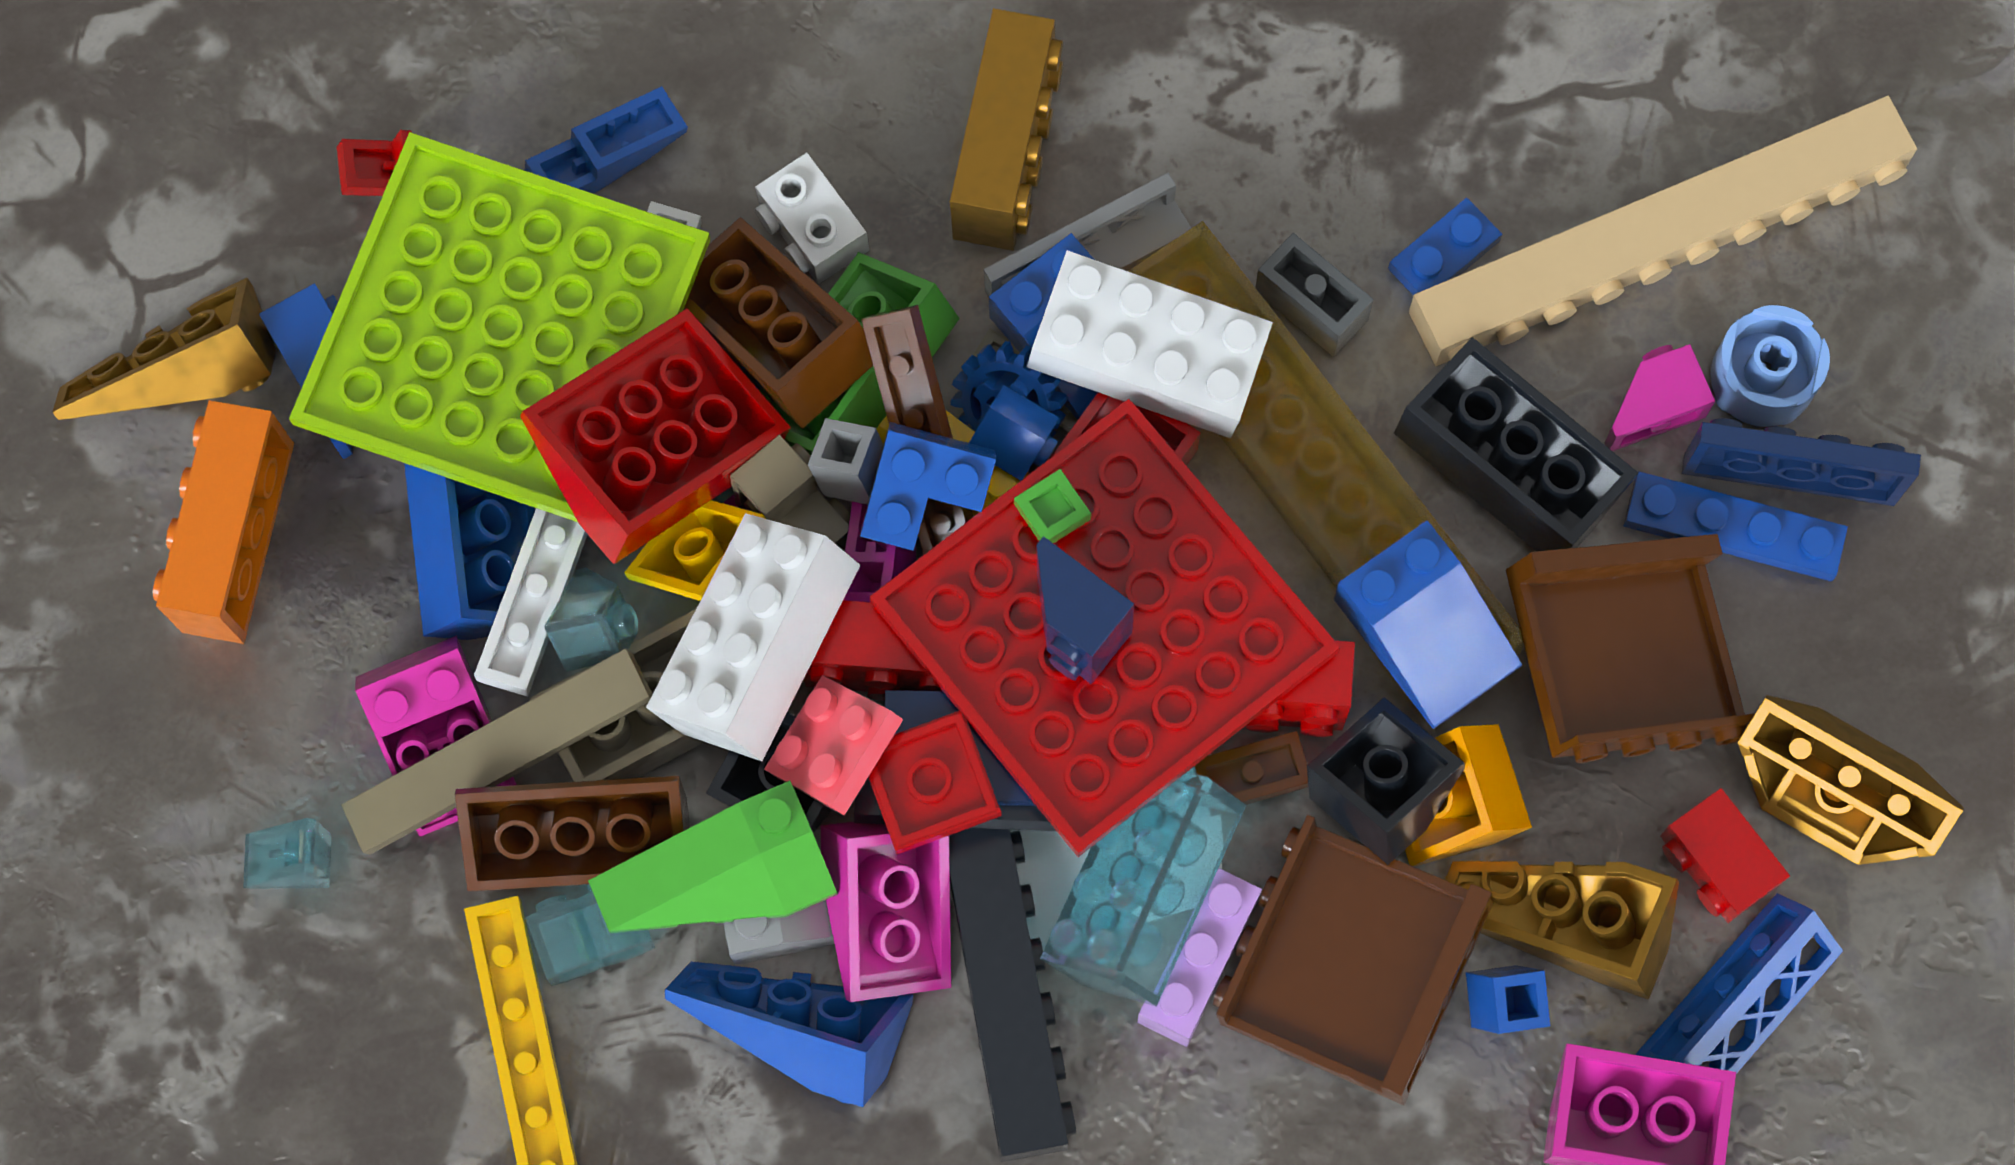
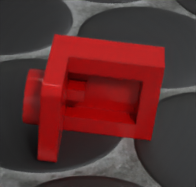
(368, 164)

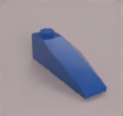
(798, 1025)

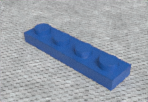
(1742, 525)

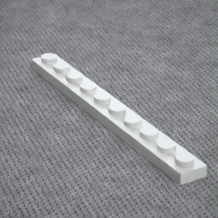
(539, 578)

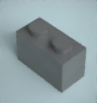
(1313, 294)

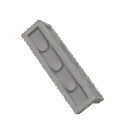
(1114, 234)

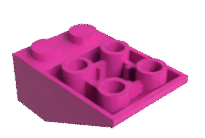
(423, 707)

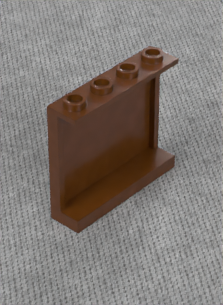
(1627, 647)
(1352, 961)

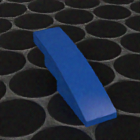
(611, 143)

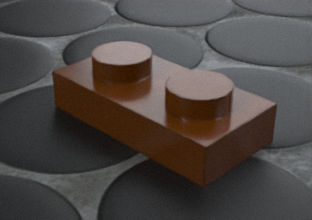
(1258, 768)

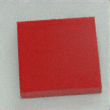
(932, 783)

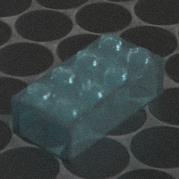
(1144, 891)

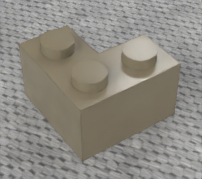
(786, 492)

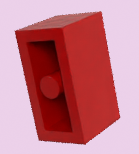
(1722, 856)

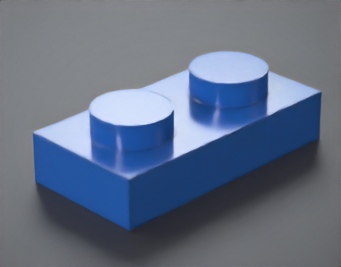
(1445, 248)

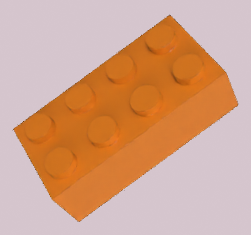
(224, 522)

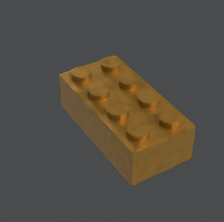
(1006, 130)

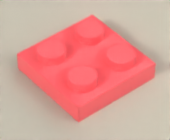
(833, 744)

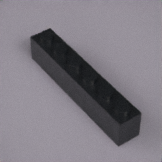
(1006, 994)

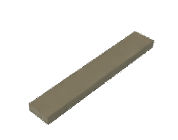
(498, 751)

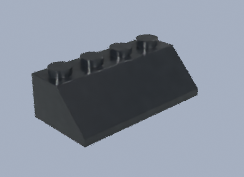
(1514, 450)

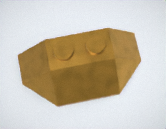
(1843, 785)

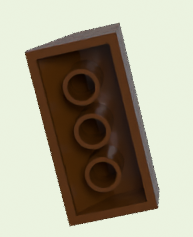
(563, 829)

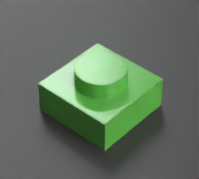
(1052, 507)

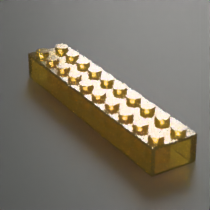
(1302, 436)

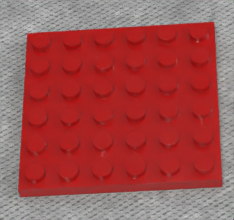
(1206, 648)

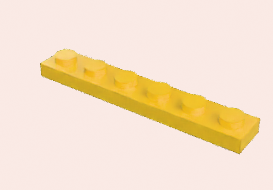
(520, 1033)

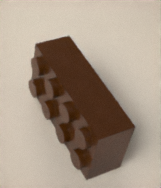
(777, 323)

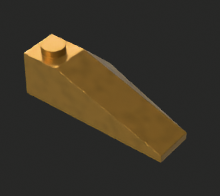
(200, 359)
(1585, 918)

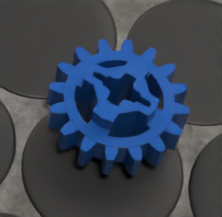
(989, 371)

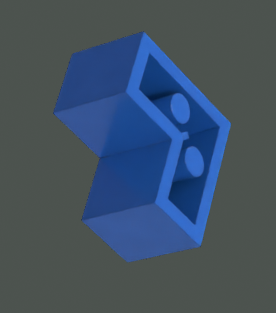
(922, 467)

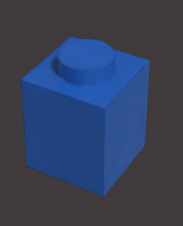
(1017, 432)
(1508, 999)

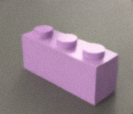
(1202, 958)

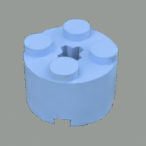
(1797, 366)

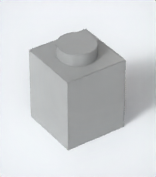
(846, 460)

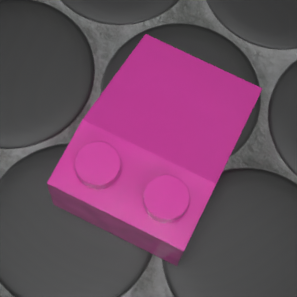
(888, 912)

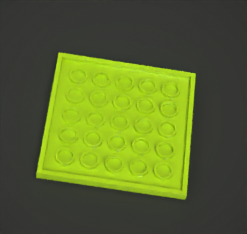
(477, 305)

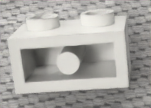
(810, 218)

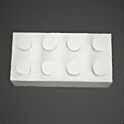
(1149, 344)
(753, 636)

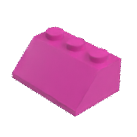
(1637, 1111)

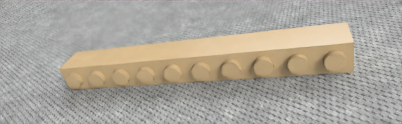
(1664, 230)

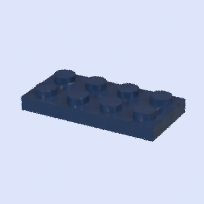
(1799, 463)

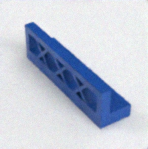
(1737, 989)

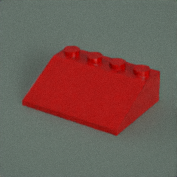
(651, 433)

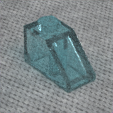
(590, 621)

